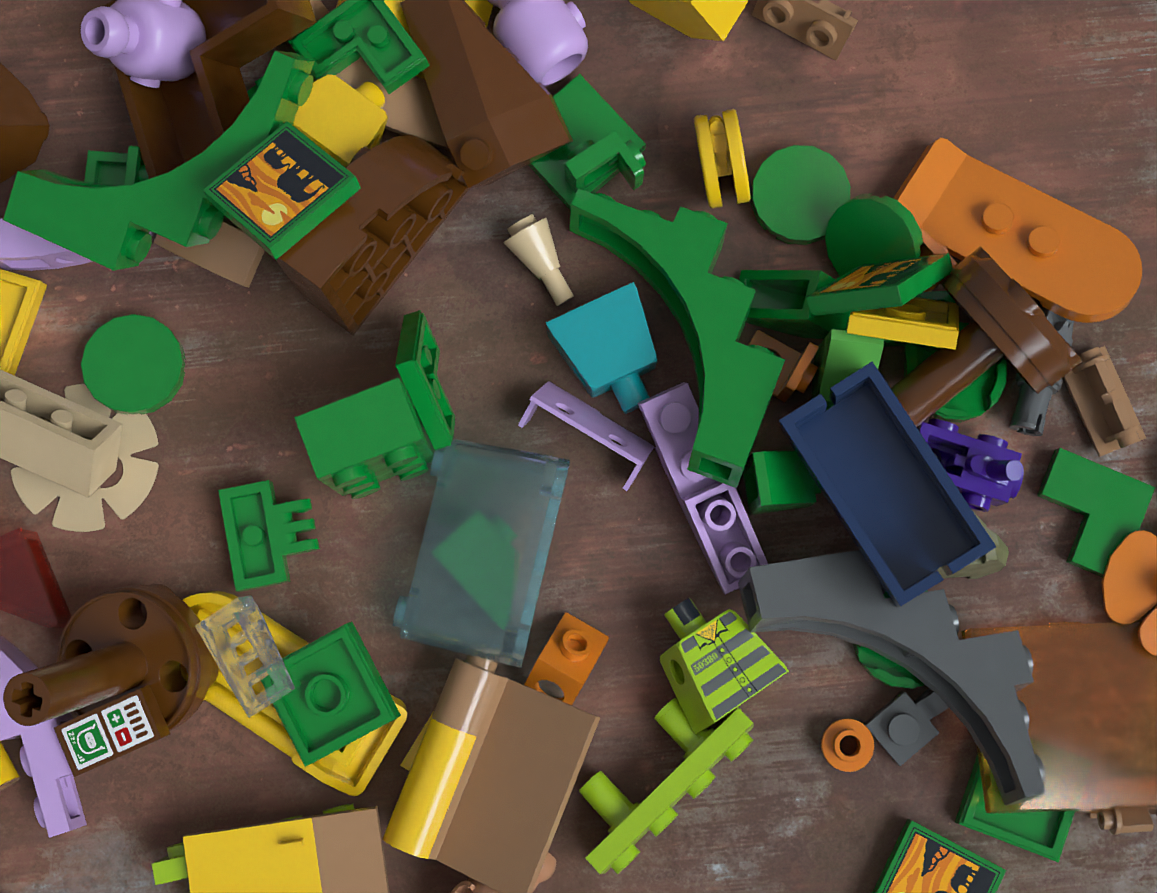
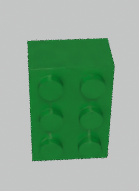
(366, 440)

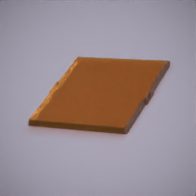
(1087, 718)

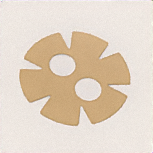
(86, 514)

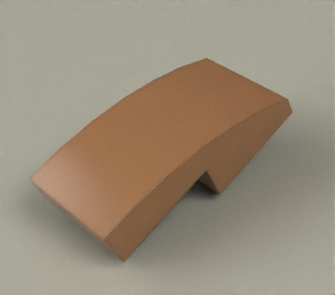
(227, 254)

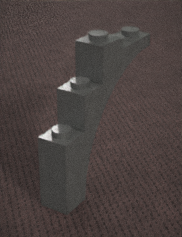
(971, 675)

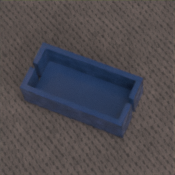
(886, 485)

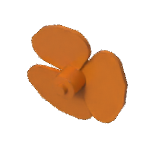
(1131, 586)

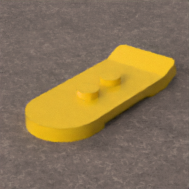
(344, 769)

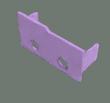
(591, 423)

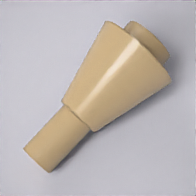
(536, 250)

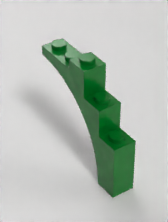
(115, 221)
(711, 310)

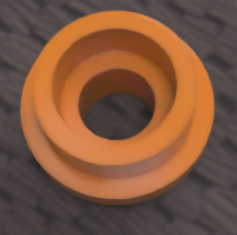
(831, 745)

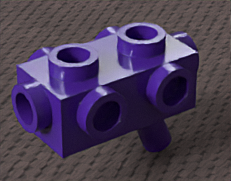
(978, 467)

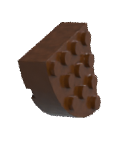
(377, 233)

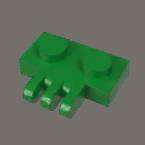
(263, 534)

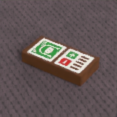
(112, 730)

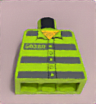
(715, 664)

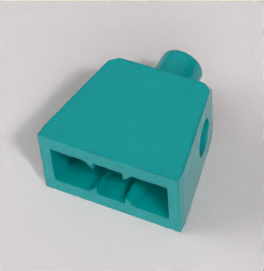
(607, 345)

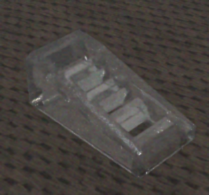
(222, 648)

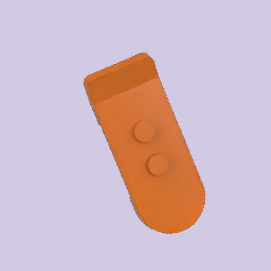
(1045, 245)

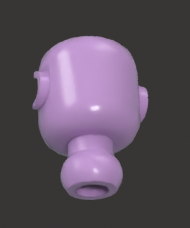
(542, 35)
(145, 38)

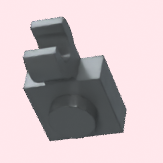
(904, 725)

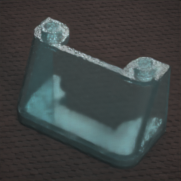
(483, 550)

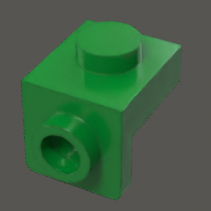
(595, 160)
(115, 168)

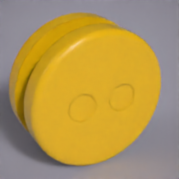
(722, 155)

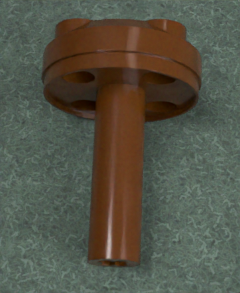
(1001, 325)
(123, 658)

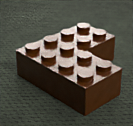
(192, 113)

